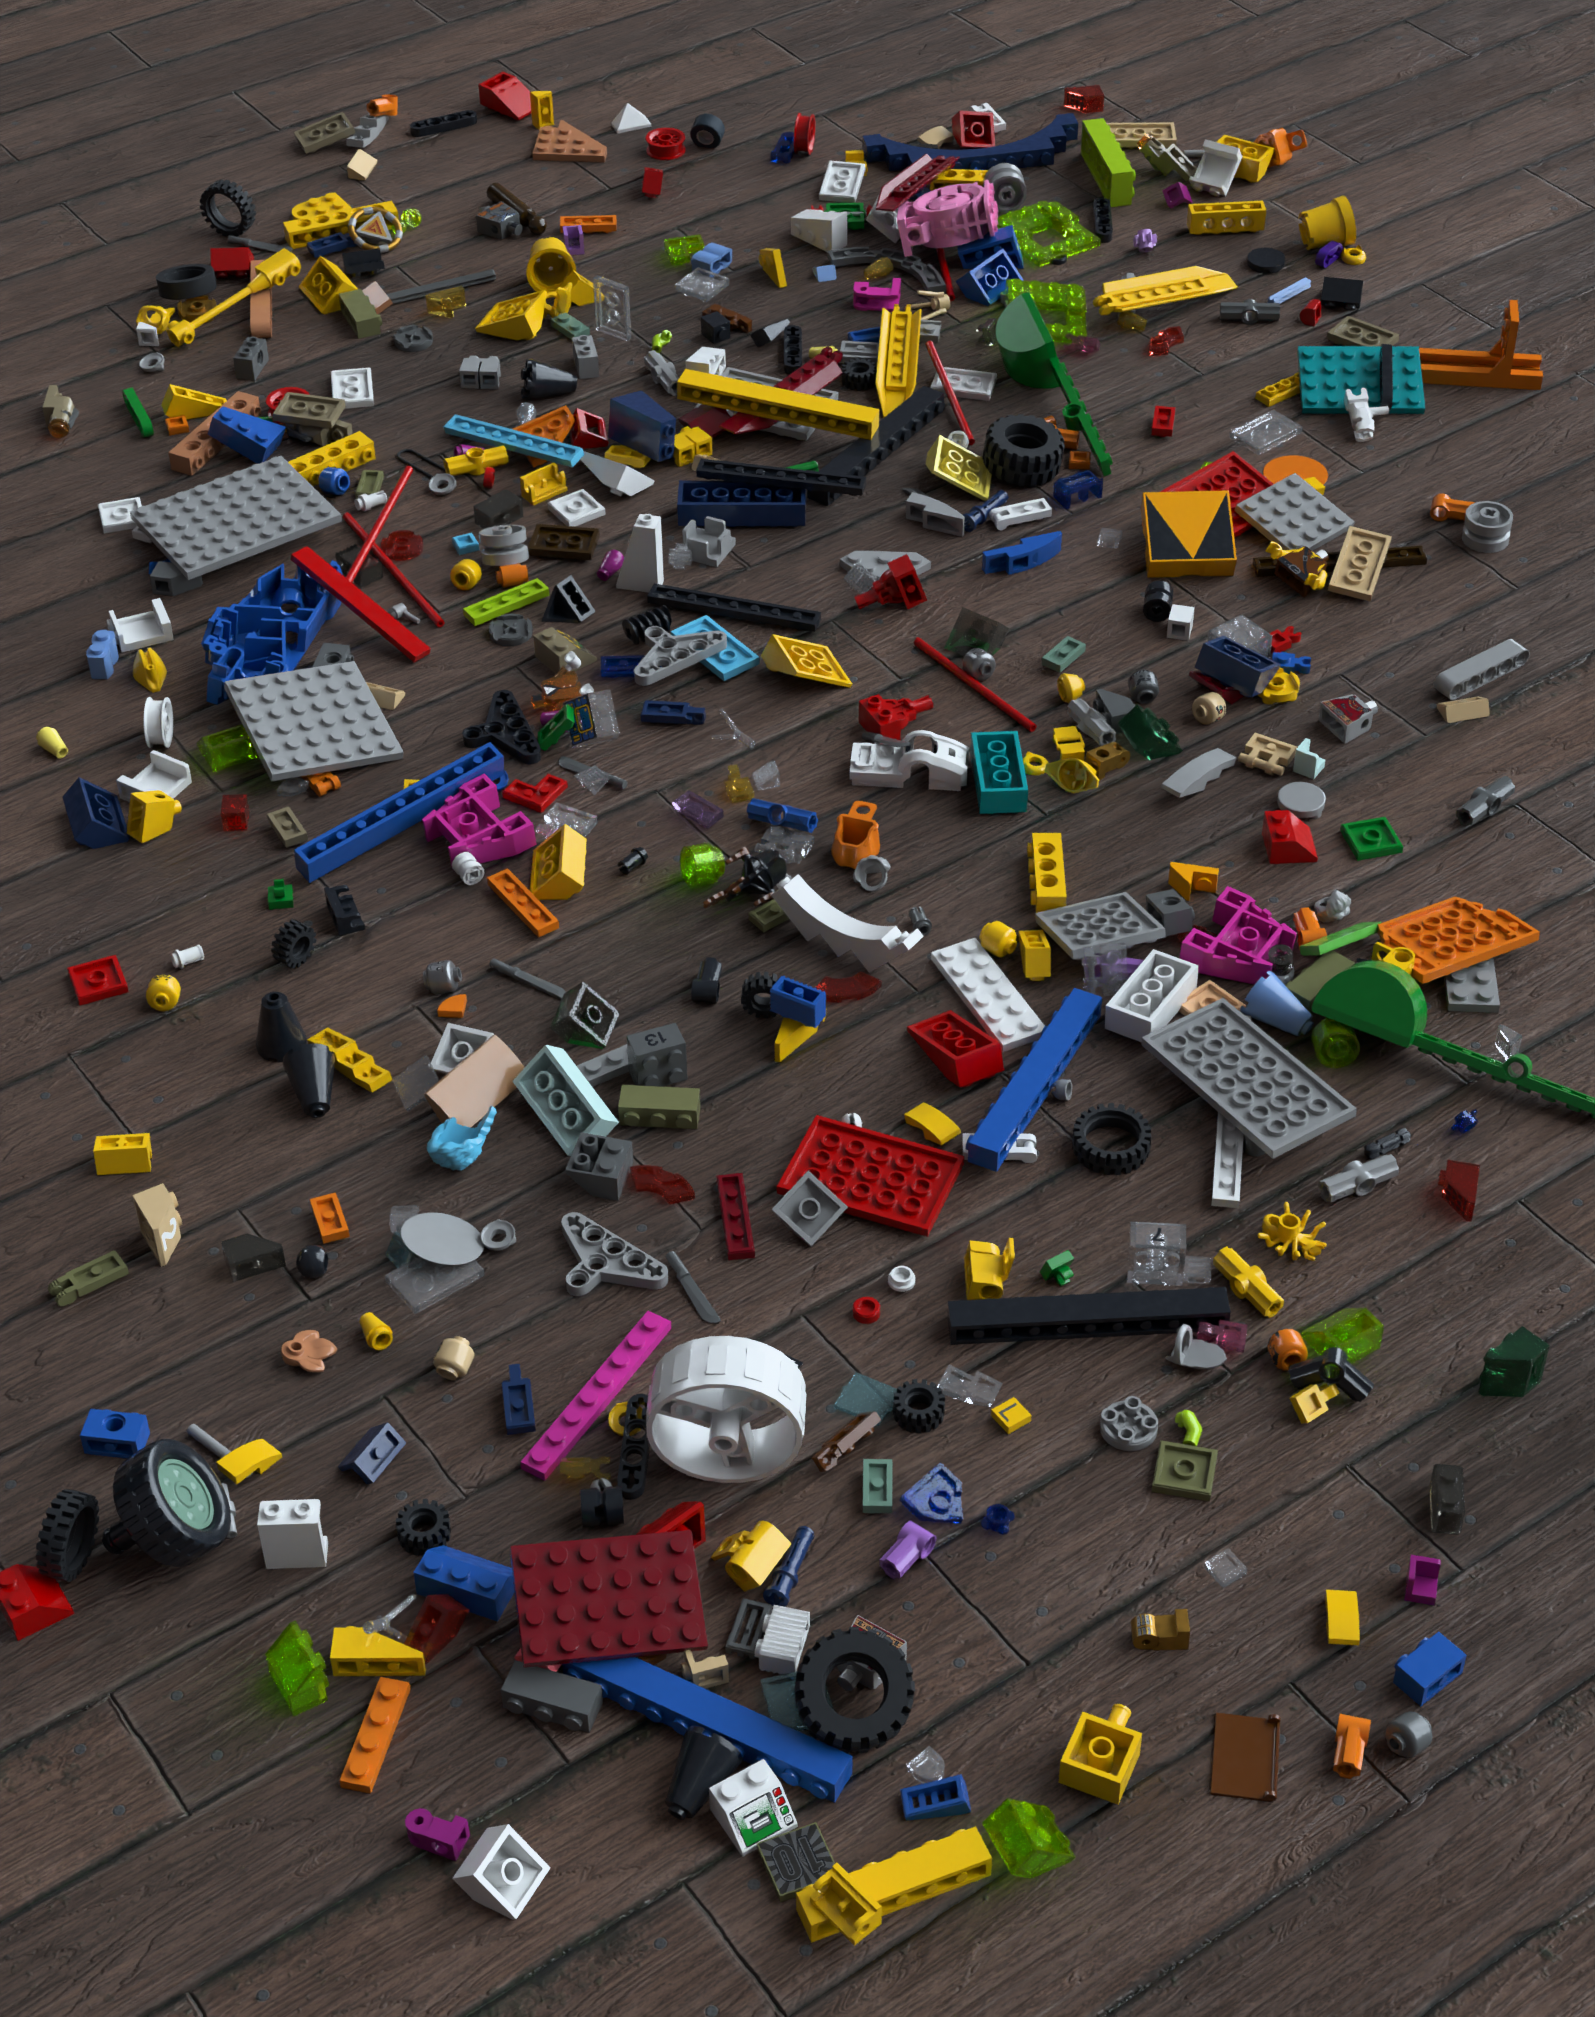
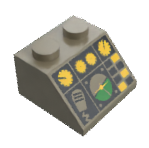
(553, 646)

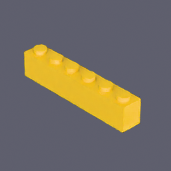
(909, 1877)

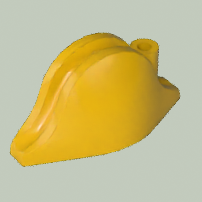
(149, 670)
(1073, 775)

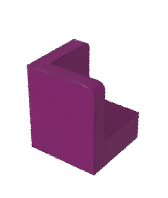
(1177, 194)
(1422, 1580)

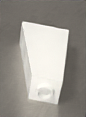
(643, 556)

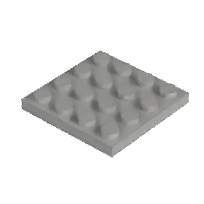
(1294, 515)
(1100, 922)

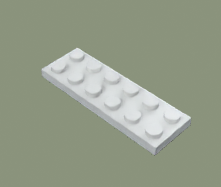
(988, 994)

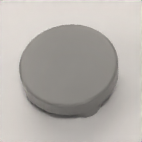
(1302, 799)
(1129, 1425)

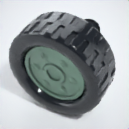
(168, 1505)

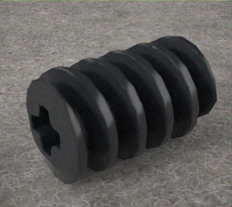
(636, 626)

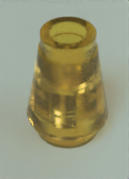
(879, 268)
(1131, 320)

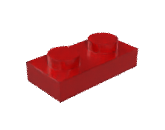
(1163, 421)

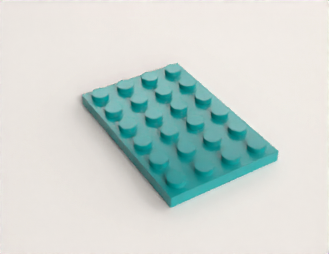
(1331, 370)

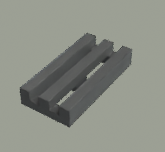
(742, 1648)

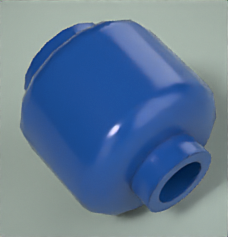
(334, 481)

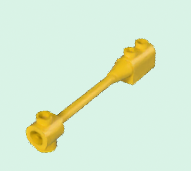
(269, 273)

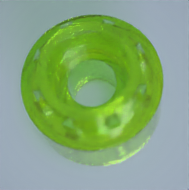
(701, 864)
(1335, 1043)

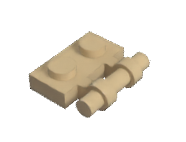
(1269, 749)

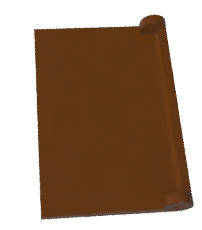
(1246, 1757)

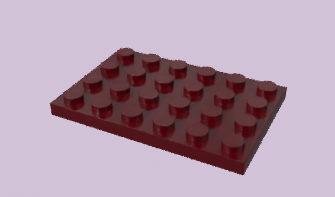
(607, 1598)

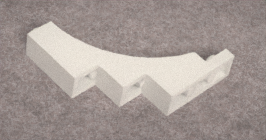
(814, 916)

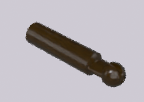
(527, 216)

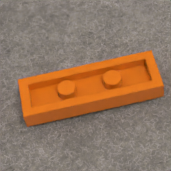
(591, 224)

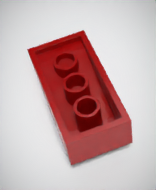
(958, 1048)

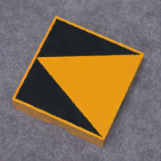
(1188, 533)

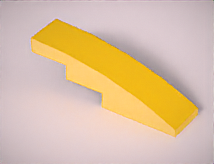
(351, 1061)

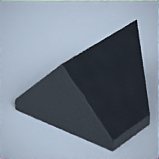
(567, 603)

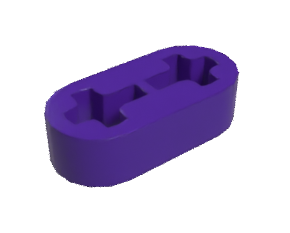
(1329, 254)

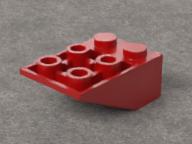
(505, 95)

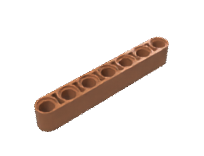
(260, 309)

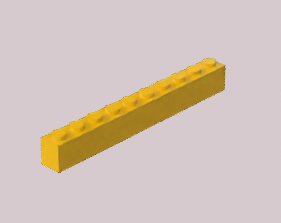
(778, 404)

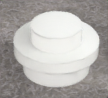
(901, 1279)

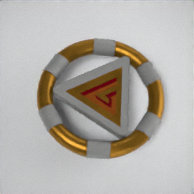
(375, 229)

